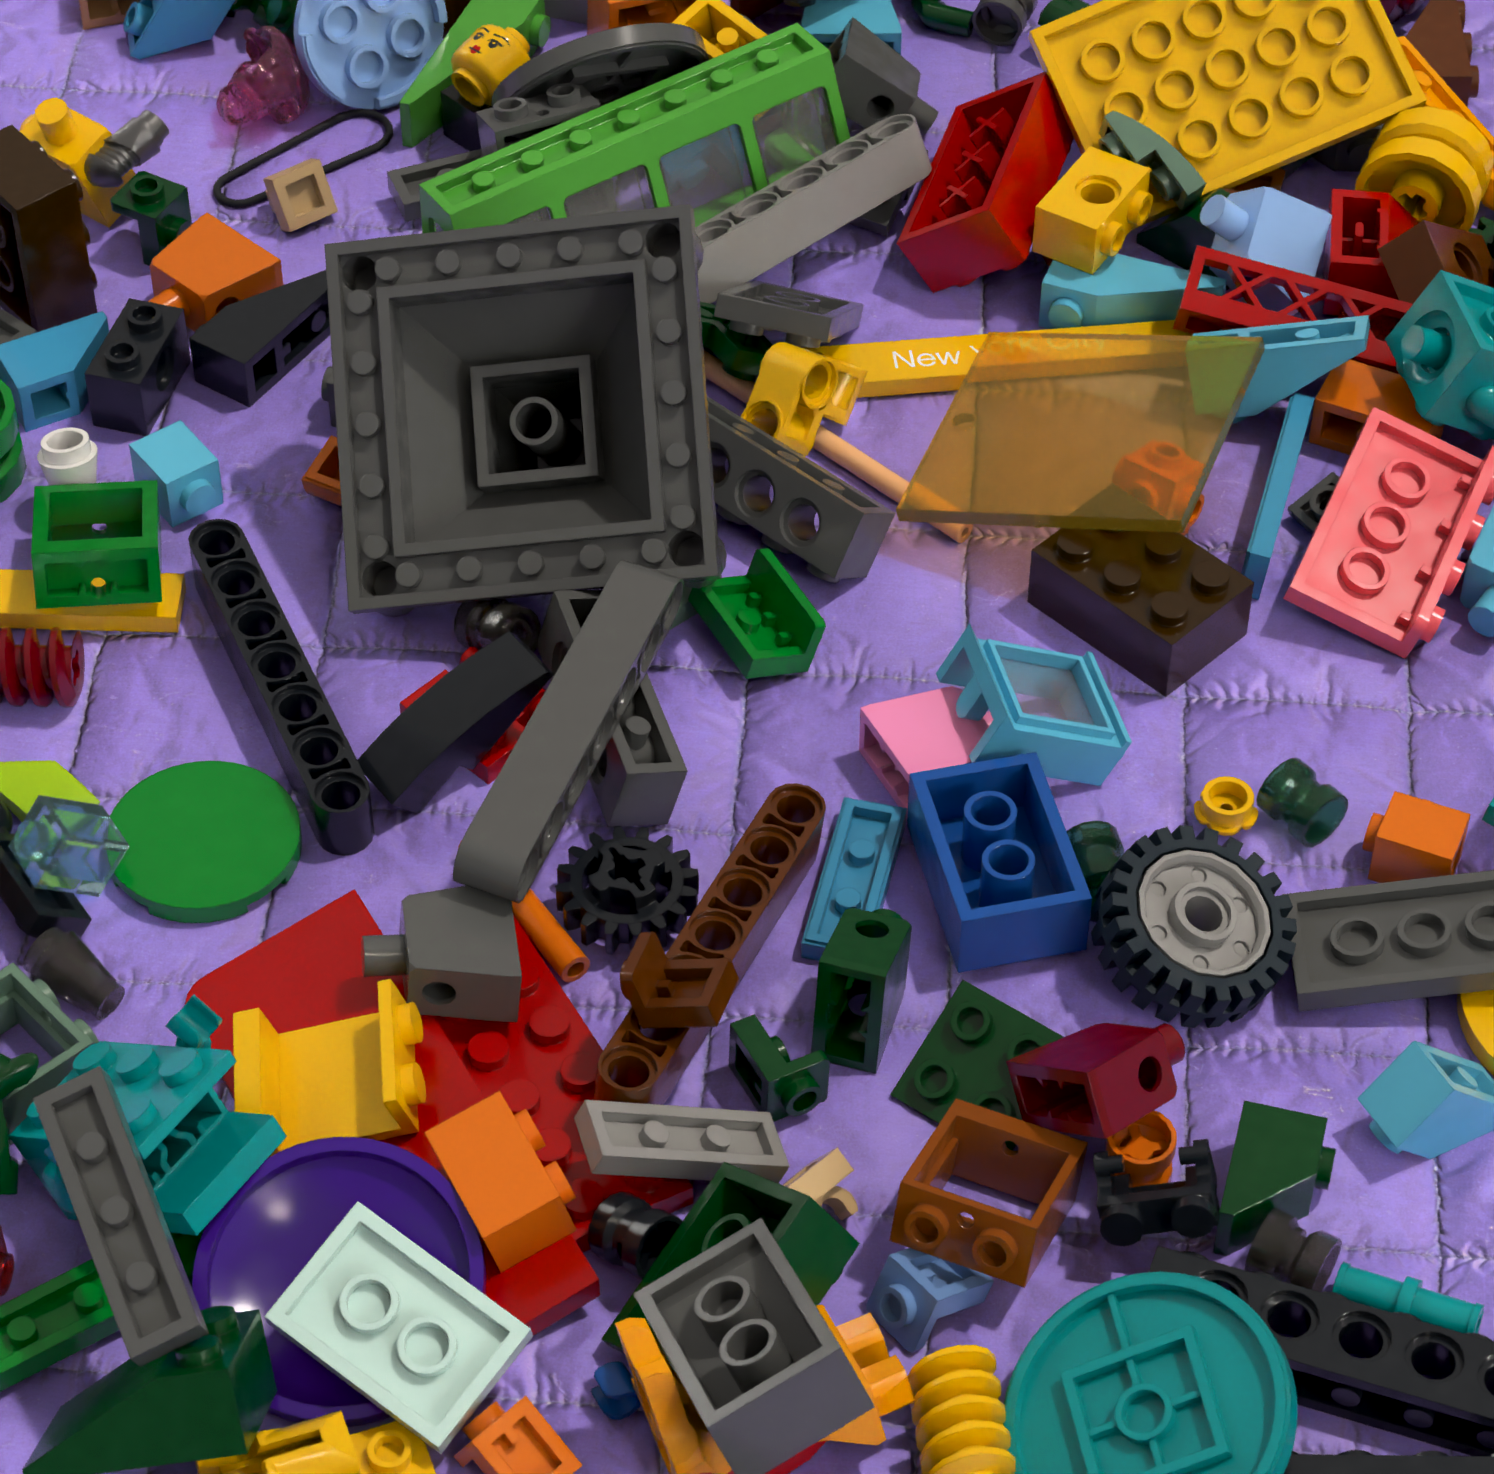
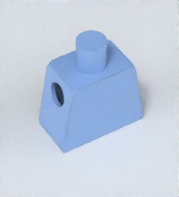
(1270, 230)

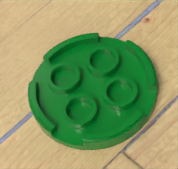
(206, 840)

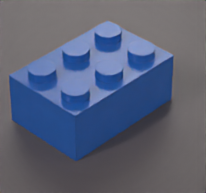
(998, 862)

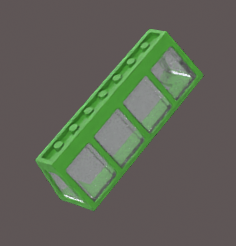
(681, 141)

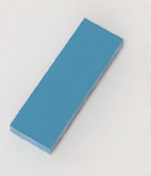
(855, 868)

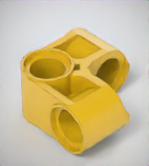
(798, 391)

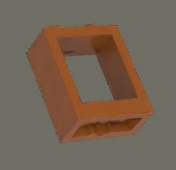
(973, 1147)

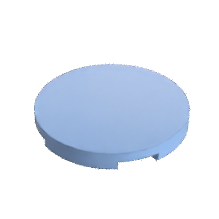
(367, 48)

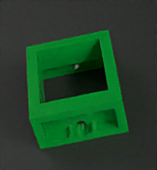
(72, 553)

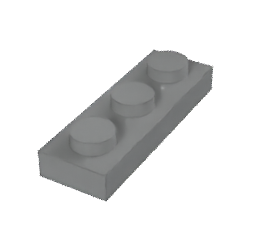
(678, 1140)

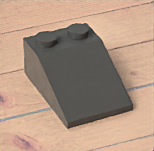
(753, 1351)

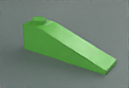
(422, 102)

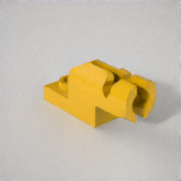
(328, 1448)

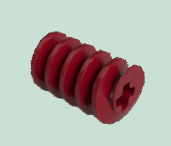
(41, 669)

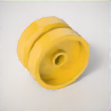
(1430, 165)

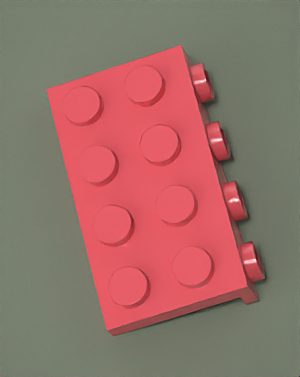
(1393, 534)

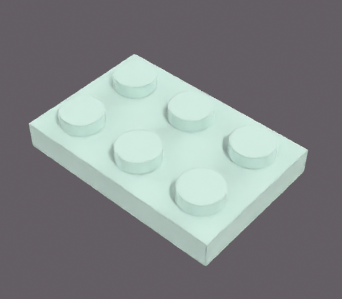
(399, 1327)

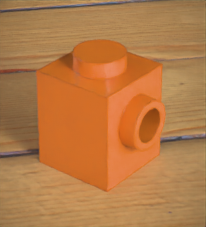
(1415, 840)

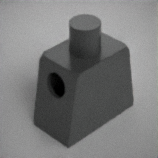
(876, 79)
(453, 955)

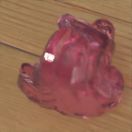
(268, 83)

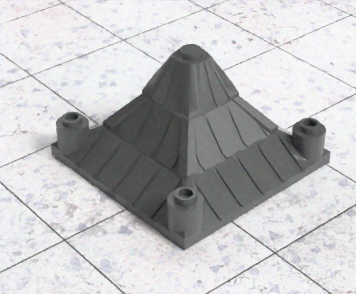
(521, 409)

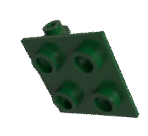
(968, 1056)

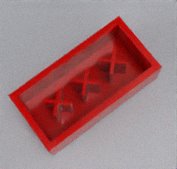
(985, 185)

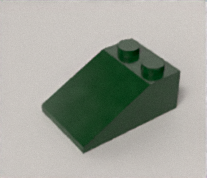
(734, 1199)
(173, 1410)

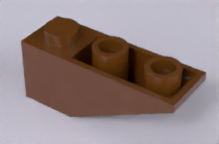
(1445, 46)

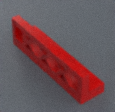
(1210, 312)

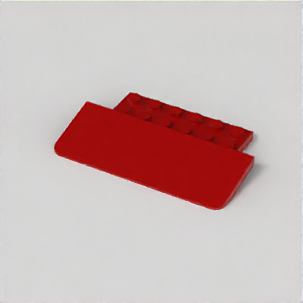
(538, 1064)

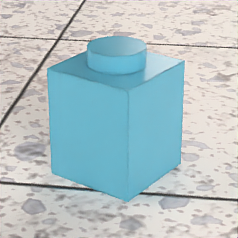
(183, 469)

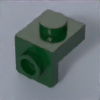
(159, 209)

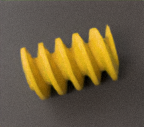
(960, 1413)

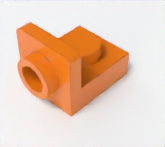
(516, 1442)

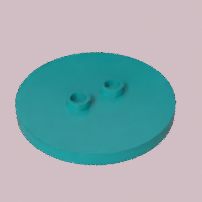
(1152, 1383)

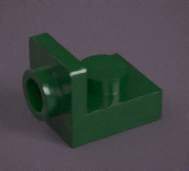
(769, 1075)

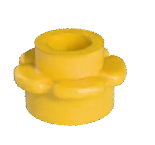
(1226, 806)

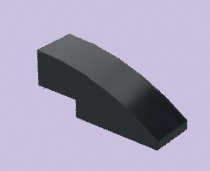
(454, 722)

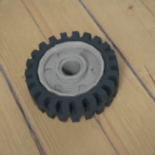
(1193, 926)

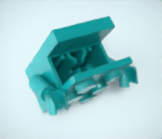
(1448, 353)
(182, 1129)

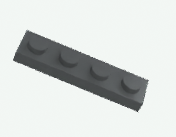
(120, 1217)

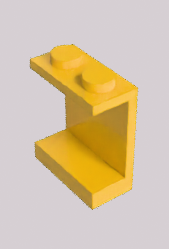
(333, 1076)

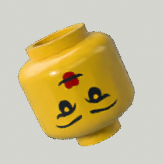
(486, 61)

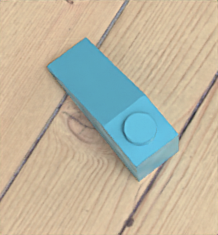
(1116, 293)
(1296, 356)

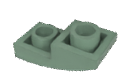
(1170, 173)

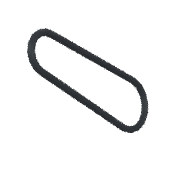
(240, 203)

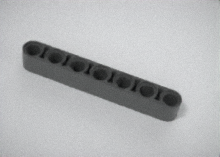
(568, 732)

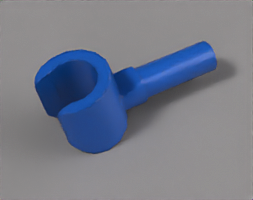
(615, 1391)

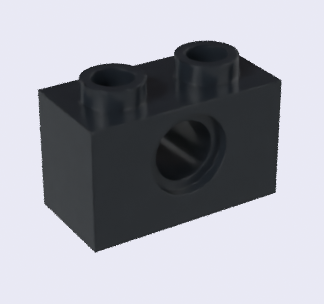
(138, 367)

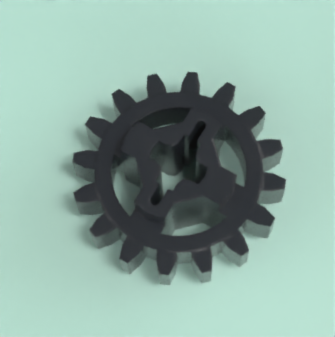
(626, 888)

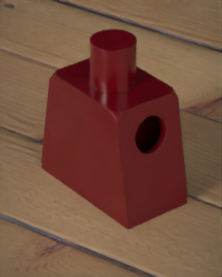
(1097, 1078)

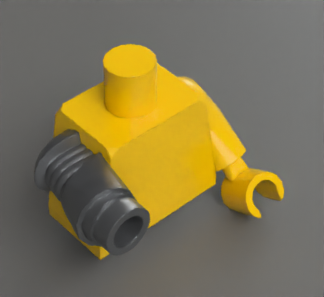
(92, 153)

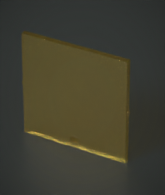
(1083, 431)

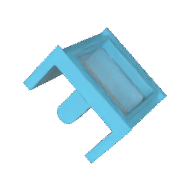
(1038, 705)

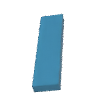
(1276, 490)

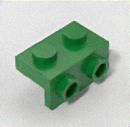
(761, 618)

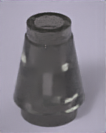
(73, 972)

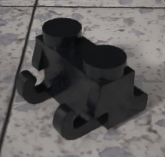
(1180, 1206)

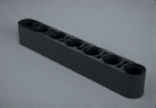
(282, 688)

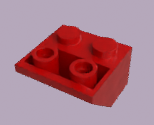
(1356, 231)

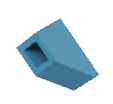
(171, 24)
(49, 369)

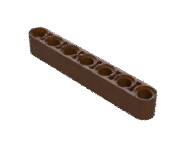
(727, 923)

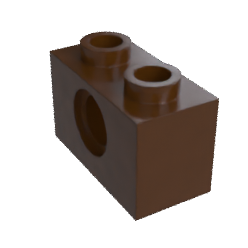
(1430, 247)

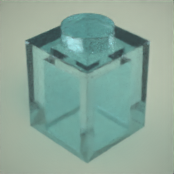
(68, 846)

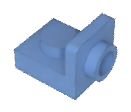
(918, 1291)

